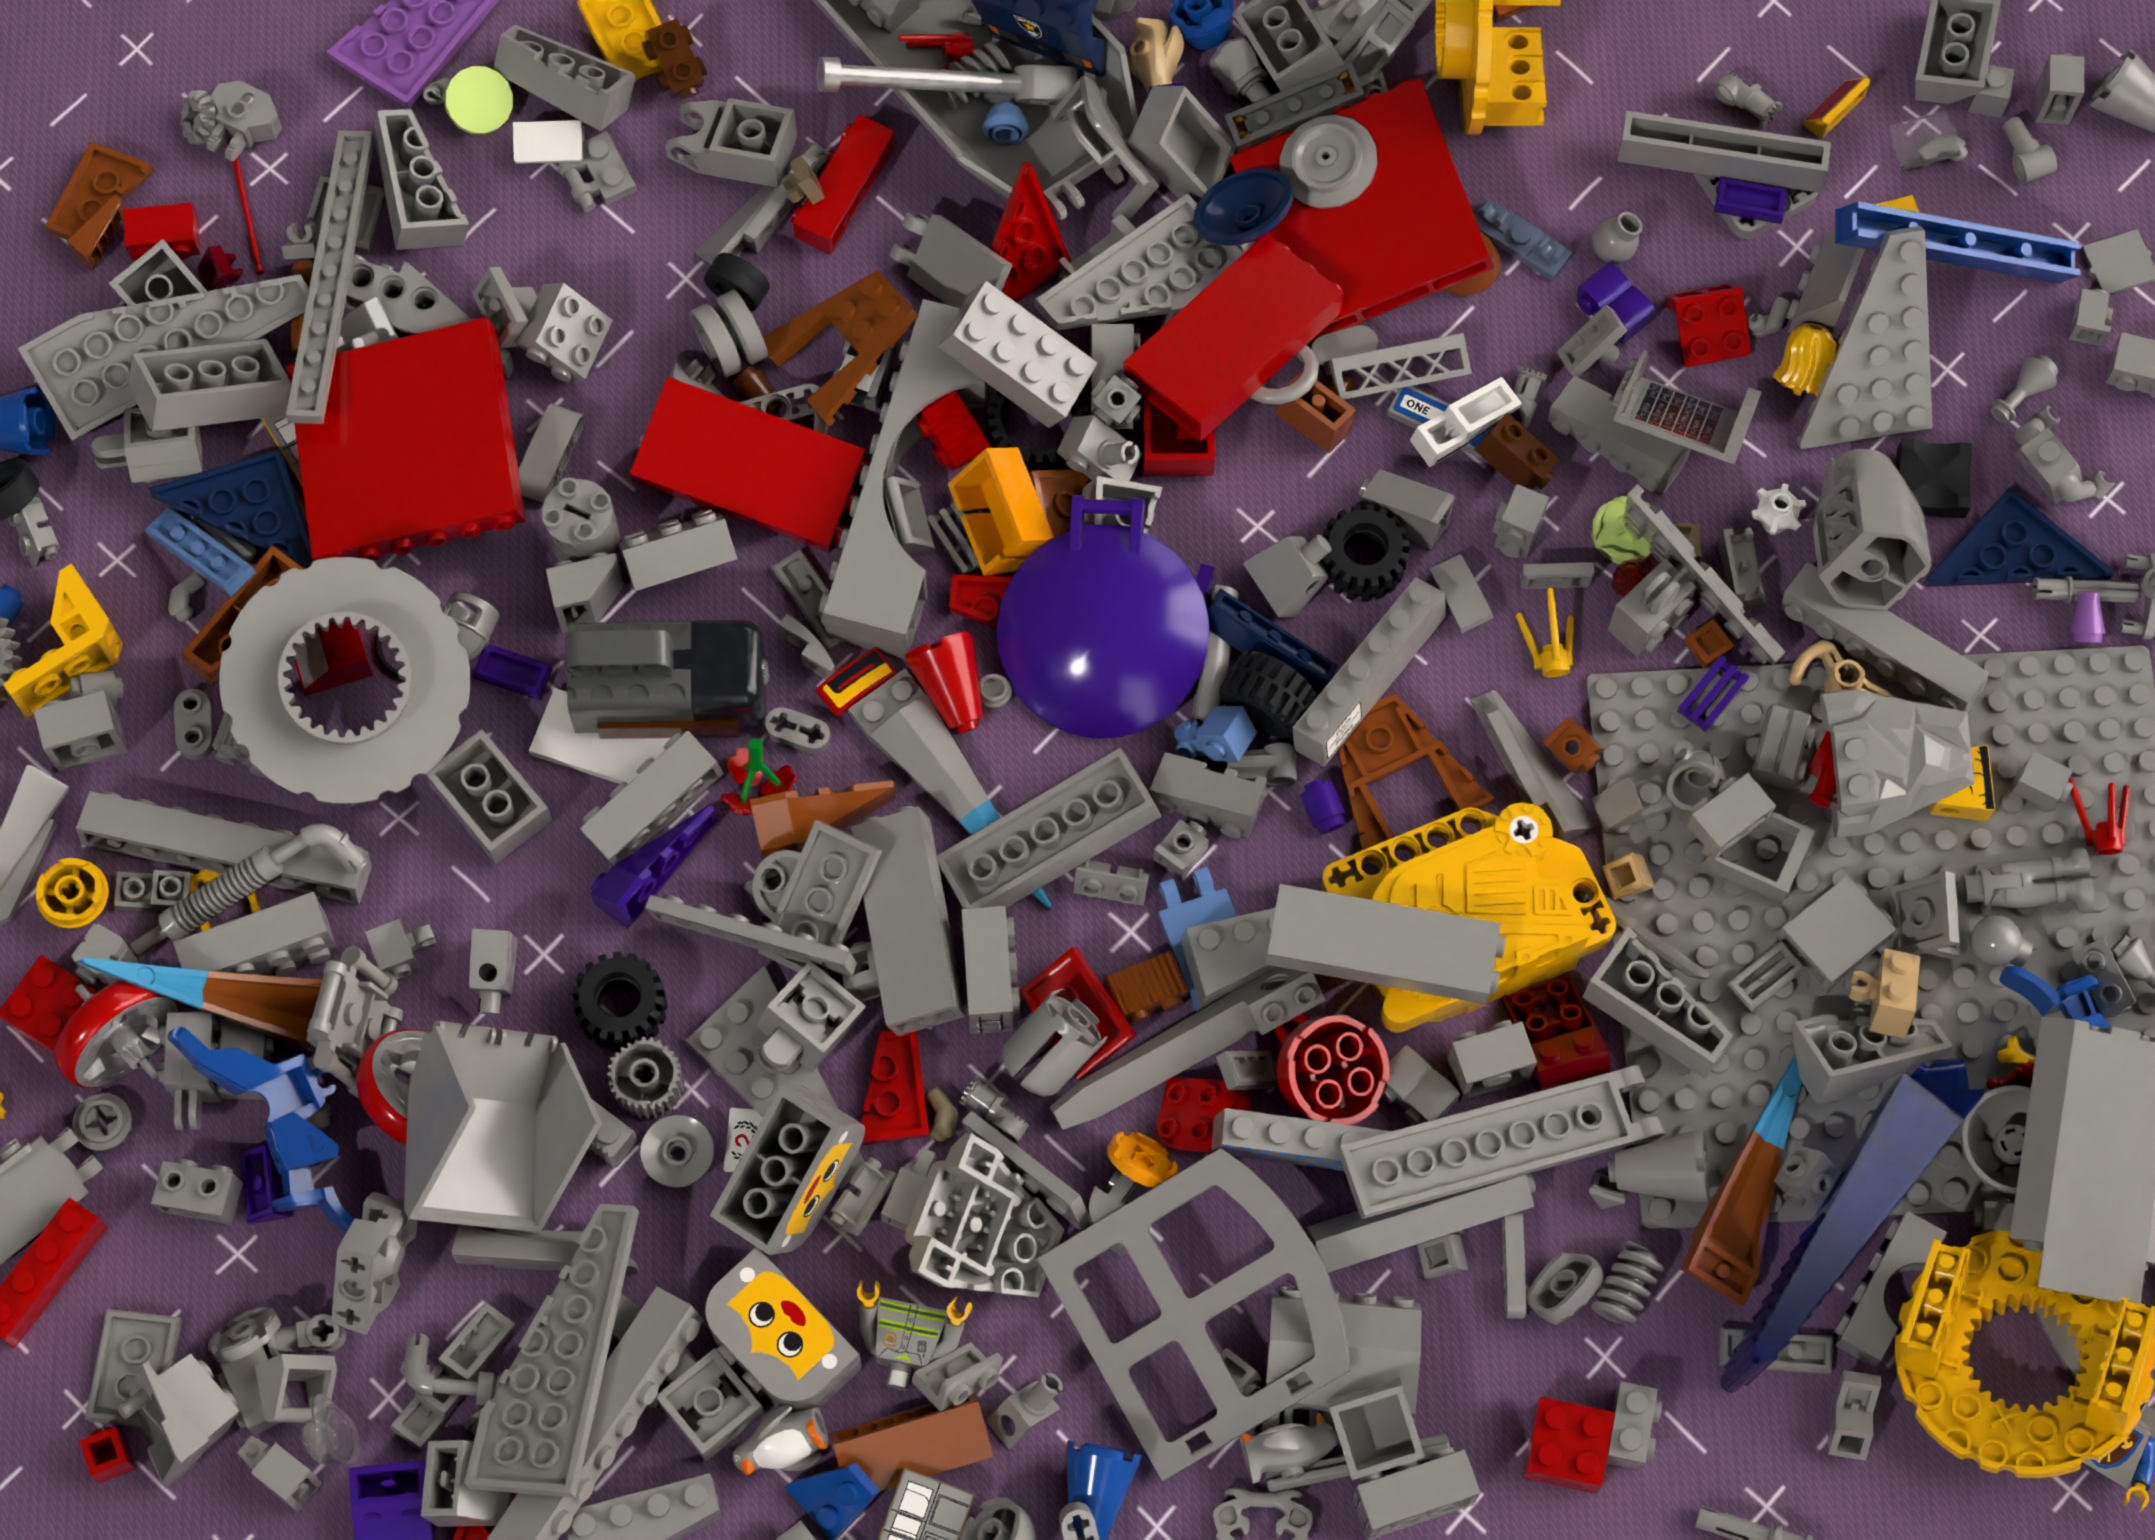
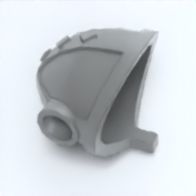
(1694, 778)

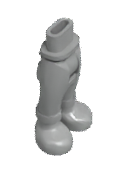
(2012, 885)

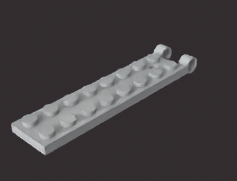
(1494, 1143)

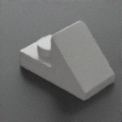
(1631, 802)

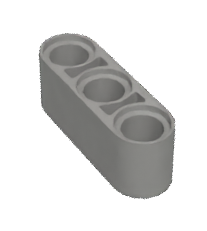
(549, 451)

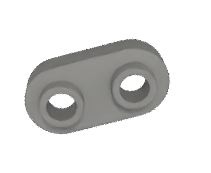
(194, 721)

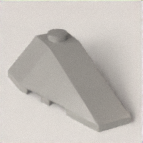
(1846, 1058)

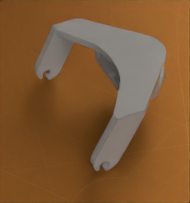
(1083, 101)

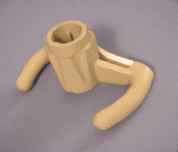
(1841, 673)

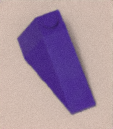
(630, 882)

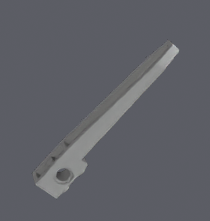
(1253, 1007)

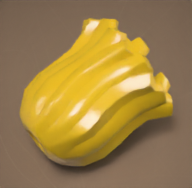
(1806, 358)

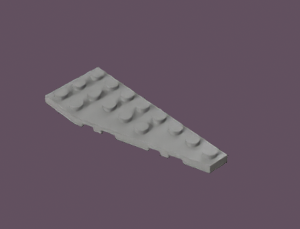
(89, 358)
(543, 1411)

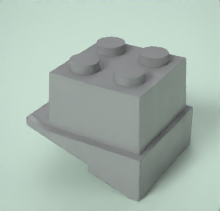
(180, 1413)

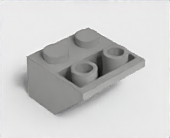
(584, 588)
(445, 1496)

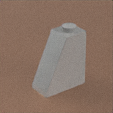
(1419, 507)

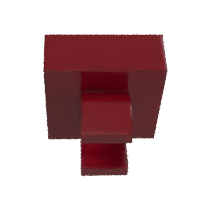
(217, 268)

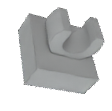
(299, 245)

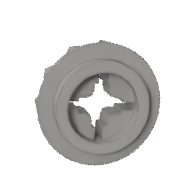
(198, 117)
(88, 1115)

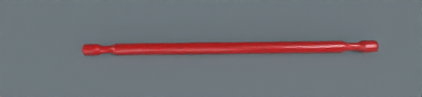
(248, 219)

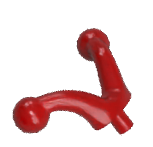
(2014, 1075)

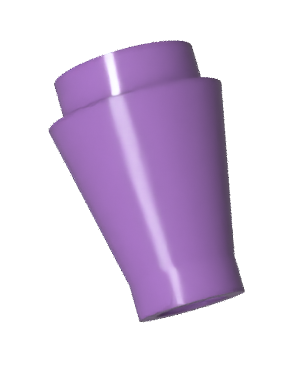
(2088, 618)

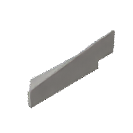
(760, 215)

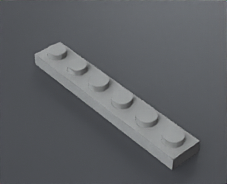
(739, 930)

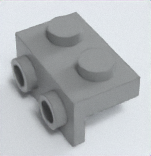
(957, 1376)

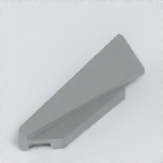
(1530, 769)
(26, 835)
(519, 1249)

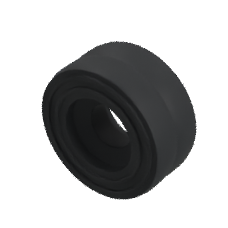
(735, 273)

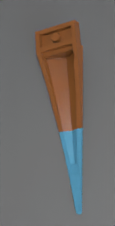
(260, 1002)
(1734, 1226)

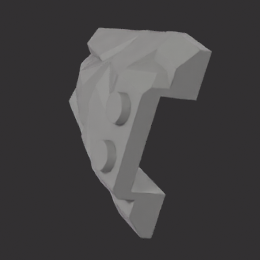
(1892, 757)
(980, 1224)

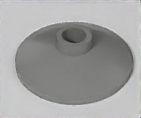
(672, 1134)

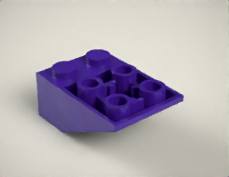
(389, 1502)

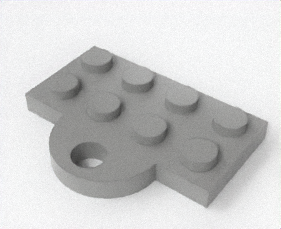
(816, 887)

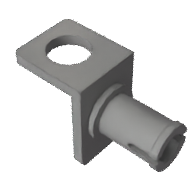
(1027, 1408)

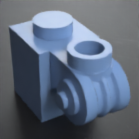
(1220, 738)

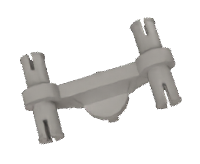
(2147, 627)

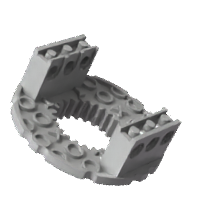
(350, 766)

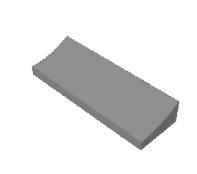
(1049, 834)

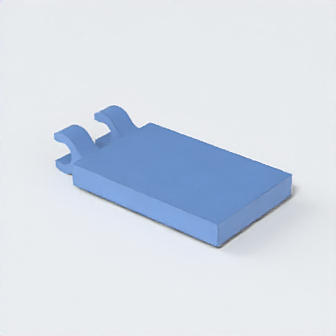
(1178, 916)

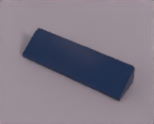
(1253, 632)

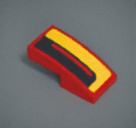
(855, 681)

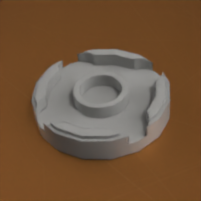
(244, 1334)

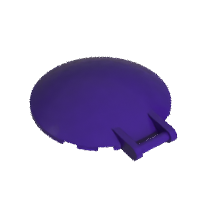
(1103, 626)

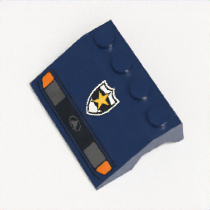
(1048, 28)

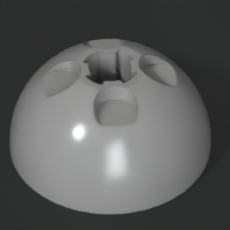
(1996, 1119)

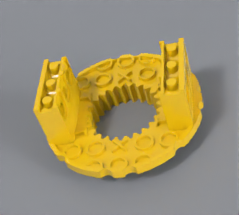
(1495, 66)
(1935, 1375)

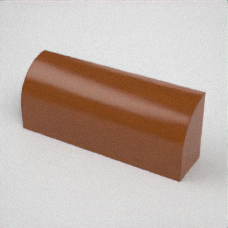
(915, 1440)

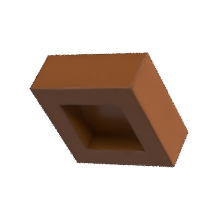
(1708, 643)

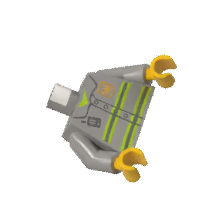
(907, 1333)

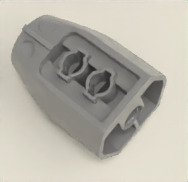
(1868, 532)

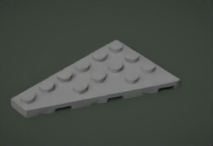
(1883, 358)
(1671, 544)

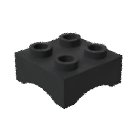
(1937, 475)

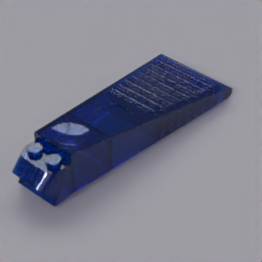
(1888, 1157)

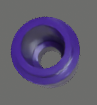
(1323, 806)

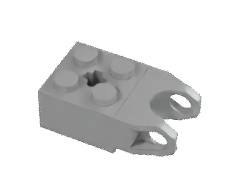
(736, 140)

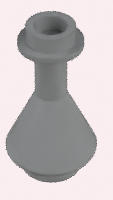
(2035, 376)
(2134, 960)

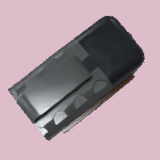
(665, 678)

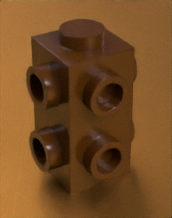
(678, 68)
(1517, 454)

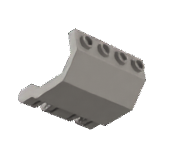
(1380, 1341)

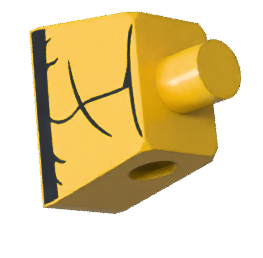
(1974, 801)

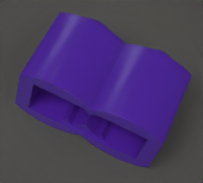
(1614, 289)

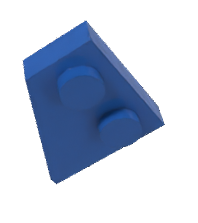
(834, 1497)

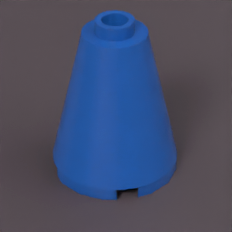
(26, 422)
(1100, 1480)

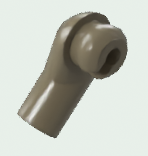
(946, 1115)

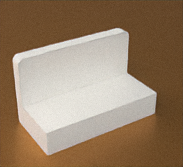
(548, 141)

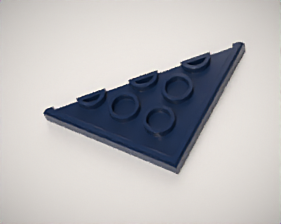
(247, 501)
(2015, 546)

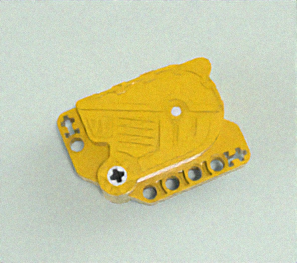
(1501, 875)

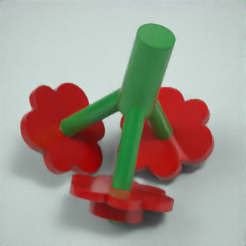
(748, 768)

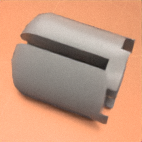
(1043, 1026)

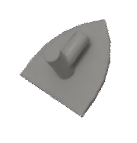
(365, 326)

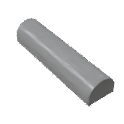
(1214, 669)

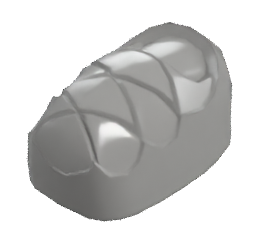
(1564, 1286)

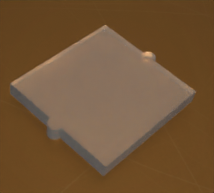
(1924, 140)

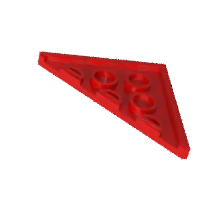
(1028, 237)

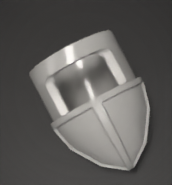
(474, 629)

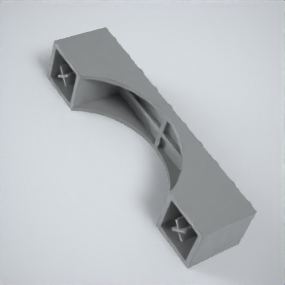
(875, 583)

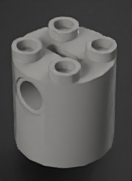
(580, 520)

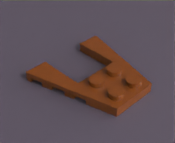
(869, 318)
(1387, 743)

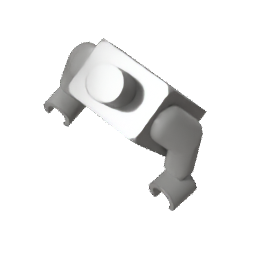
(2052, 464)

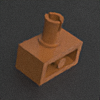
(1320, 413)

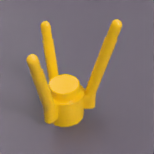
(1555, 658)

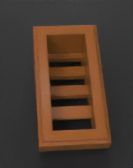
(96, 233)

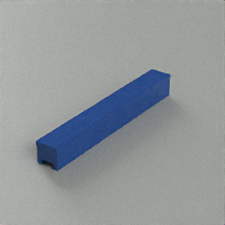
(1962, 242)

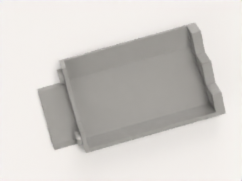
(2089, 1160)

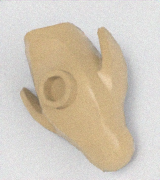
(1155, 52)

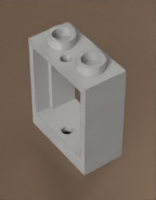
(1781, 827)

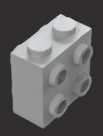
(563, 332)

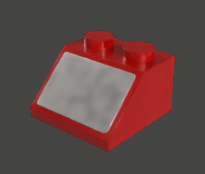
(332, 659)

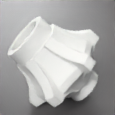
(1778, 510)

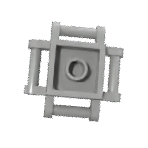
(350, 1014)

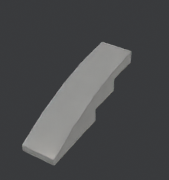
(461, 1360)

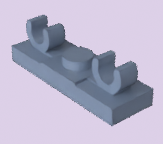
(1522, 240)

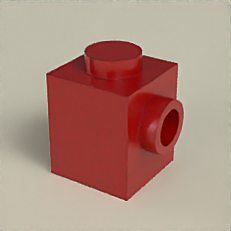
(107, 1454)

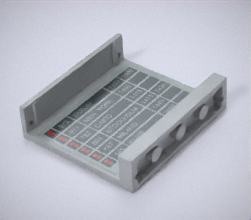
(1682, 416)

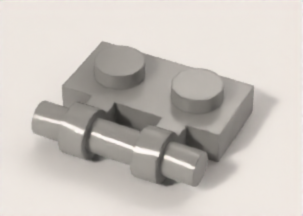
(605, 167)

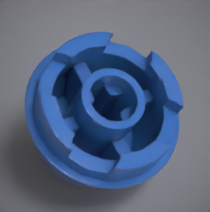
(1202, 21)

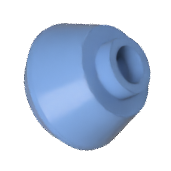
(1005, 124)

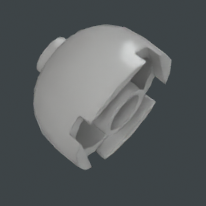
(999, 1521)

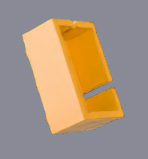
(1017, 522)

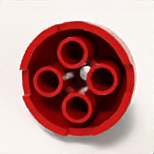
(1341, 1054)

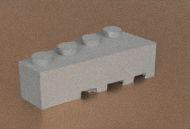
(416, 195)

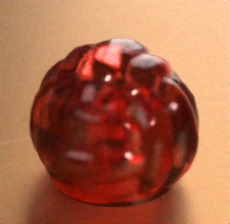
(1627, 577)

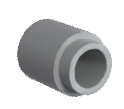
(97, 681)

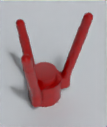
(953, 45)
(2109, 835)

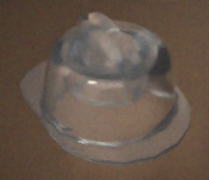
(330, 1434)

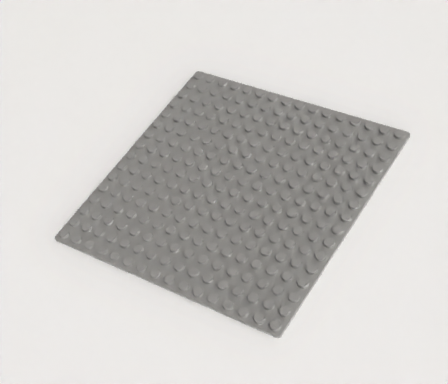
(2069, 705)

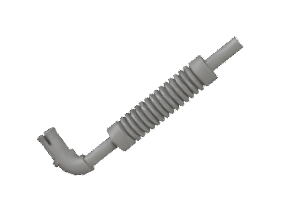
(243, 879)
(421, 1380)

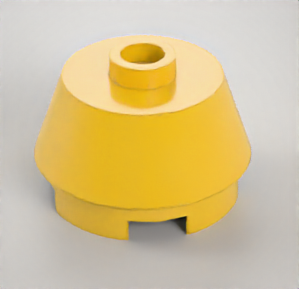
(72, 893)

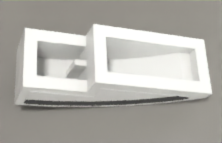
(1464, 421)

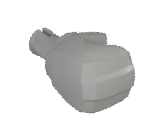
(1239, 70)

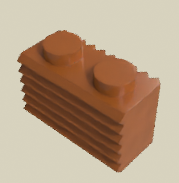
(1147, 988)

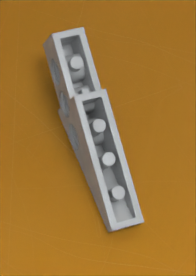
(404, 310)

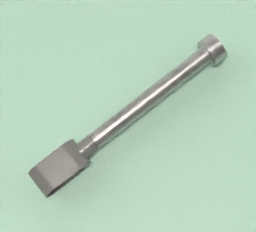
(1030, 83)

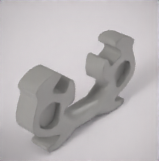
(1228, 1515)

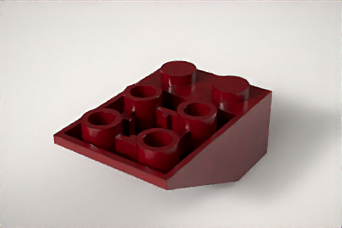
(1559, 1032)

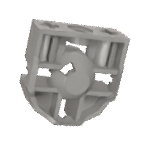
(370, 1262)

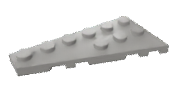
(731, 1045)

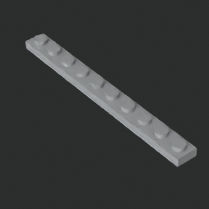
(330, 278)

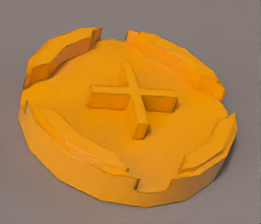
(1141, 1159)

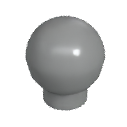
(1617, 238)
(2000, 942)

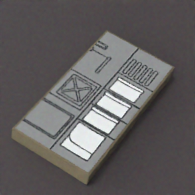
(925, 1509)

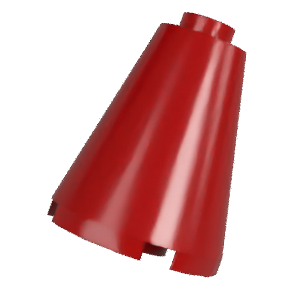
(950, 679)

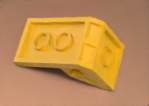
(88, 646)

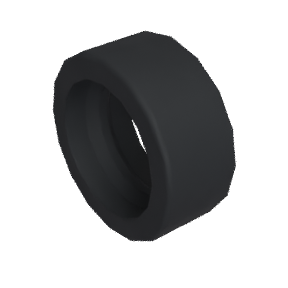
(17, 486)

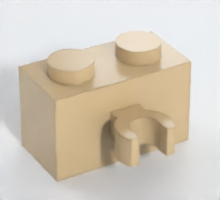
(1891, 991)

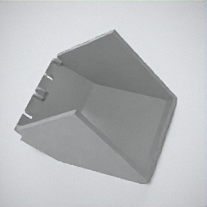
(493, 1127)

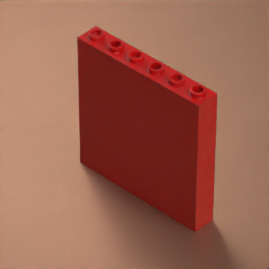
(1406, 229)
(411, 446)

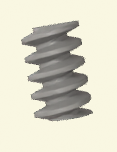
(988, 60)
(1627, 1284)

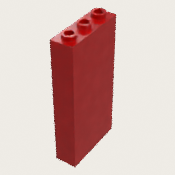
(1234, 336)
(748, 464)

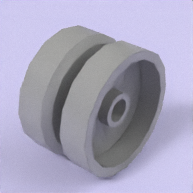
(728, 334)

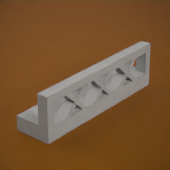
(1395, 354)

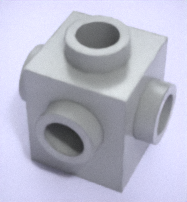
(1106, 410)
(1807, 1177)

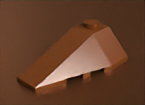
(786, 819)

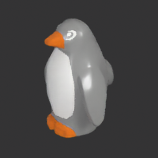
(783, 1441)
(1287, 1448)

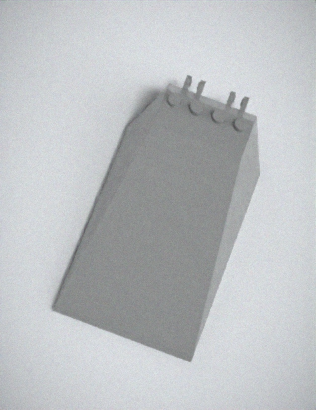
(1048, 146)

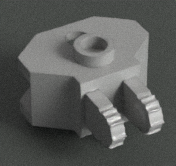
(242, 118)

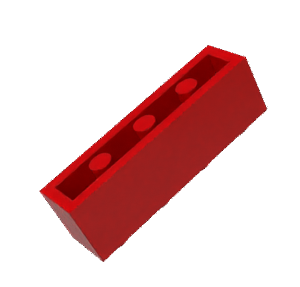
(844, 183)
(46, 1268)

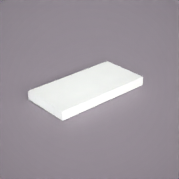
(586, 752)

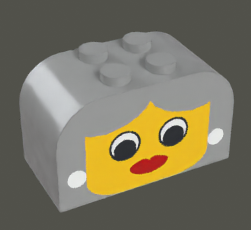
(789, 1171)
(777, 1337)

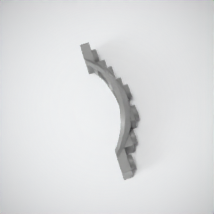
(1379, 33)

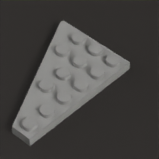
(1141, 275)

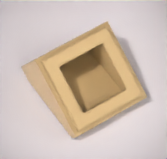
(1628, 875)

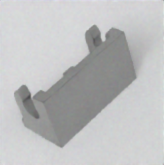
(1741, 566)

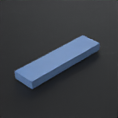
(200, 551)

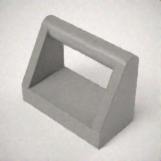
(908, 516)
(272, 1376)

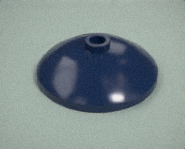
(1243, 207)

